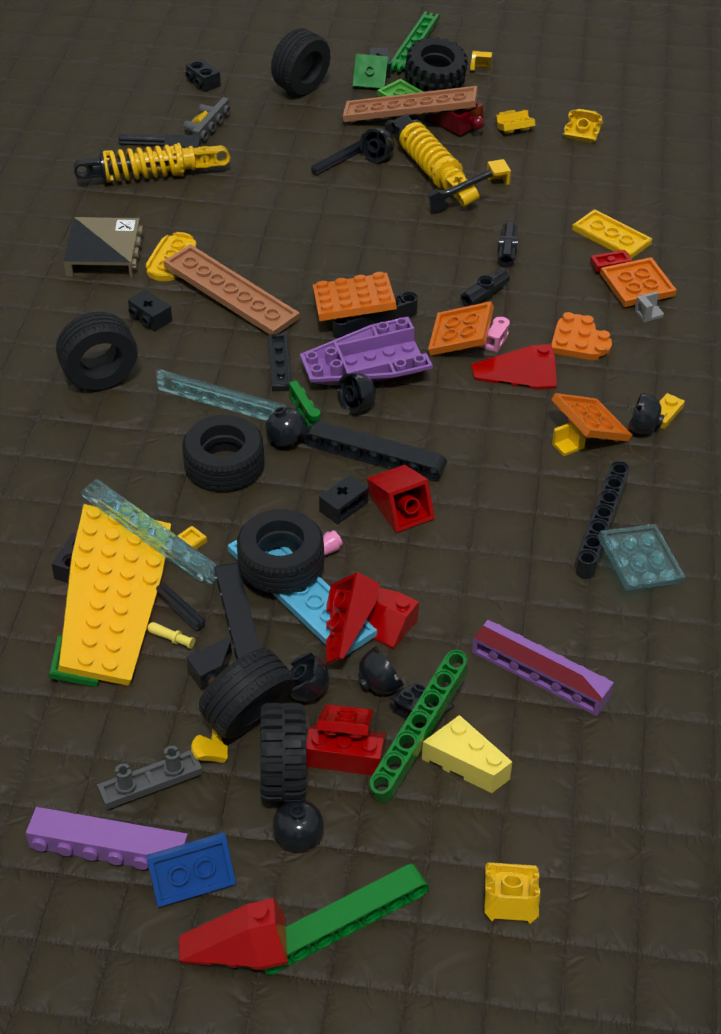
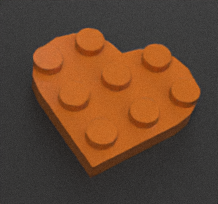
(578, 338)

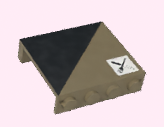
(103, 243)

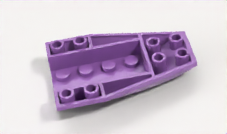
(378, 351)

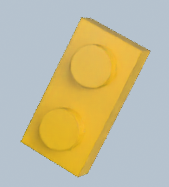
(670, 408)

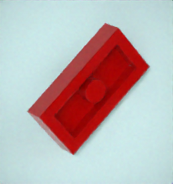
(609, 259)

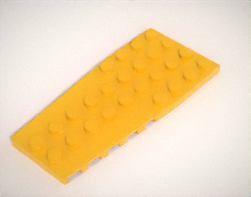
(108, 598)

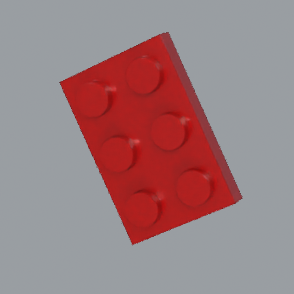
(345, 720)

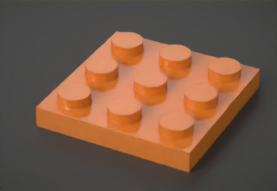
(637, 279)
(461, 328)
(591, 417)

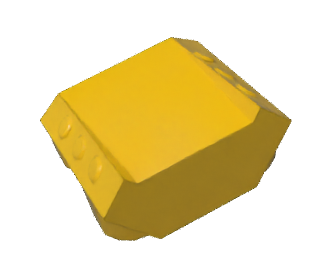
(583, 125)
(512, 892)

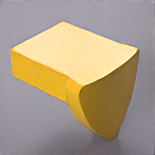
(480, 59)

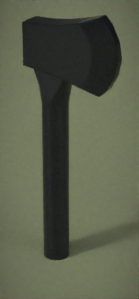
(437, 198)

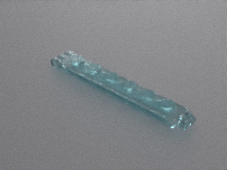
(216, 395)
(150, 531)

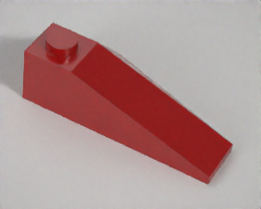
(524, 366)
(349, 607)
(393, 617)
(243, 937)

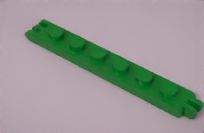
(420, 30)

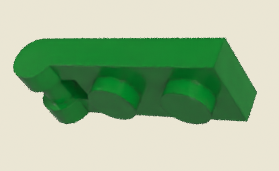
(303, 404)

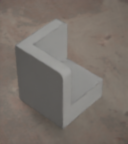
(647, 307)

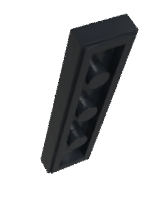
(279, 362)

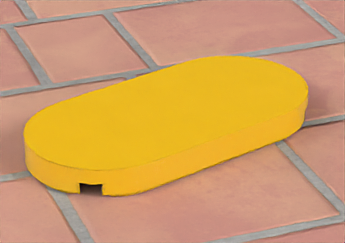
(166, 248)

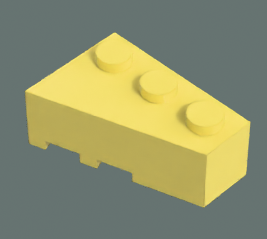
(469, 754)

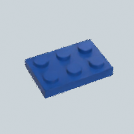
(190, 869)

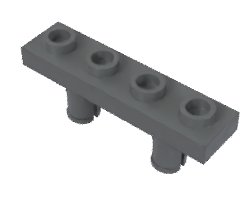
(210, 121)
(149, 779)

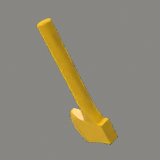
(209, 749)

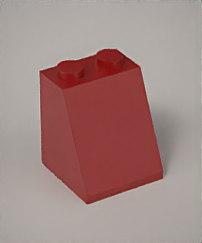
(402, 497)

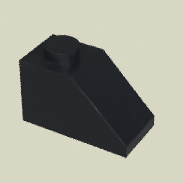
(209, 662)

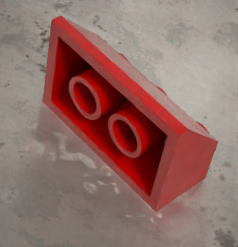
(344, 752)

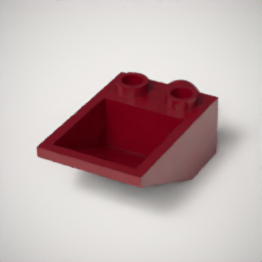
(459, 120)

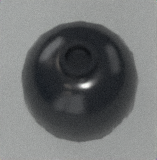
(376, 144)
(356, 392)
(646, 415)
(285, 426)
(378, 673)
(309, 677)
(298, 826)

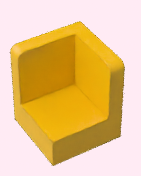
(499, 170)
(568, 439)

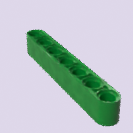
(414, 735)
(352, 913)

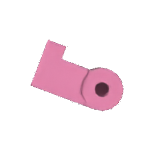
(497, 334)

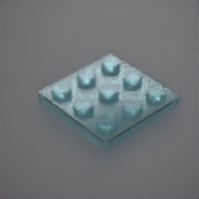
(641, 557)

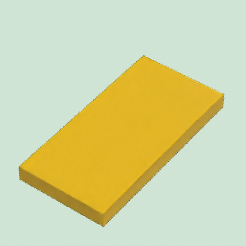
(611, 233)

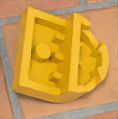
(511, 120)

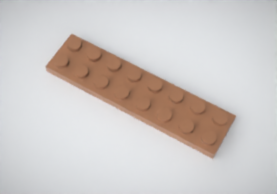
(410, 104)
(232, 290)

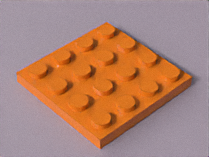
(354, 296)

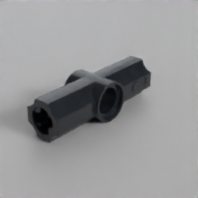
(508, 244)
(485, 287)

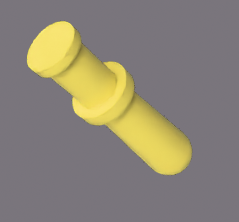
(175, 636)

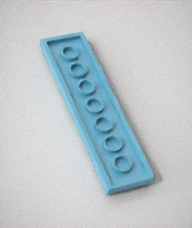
(310, 605)

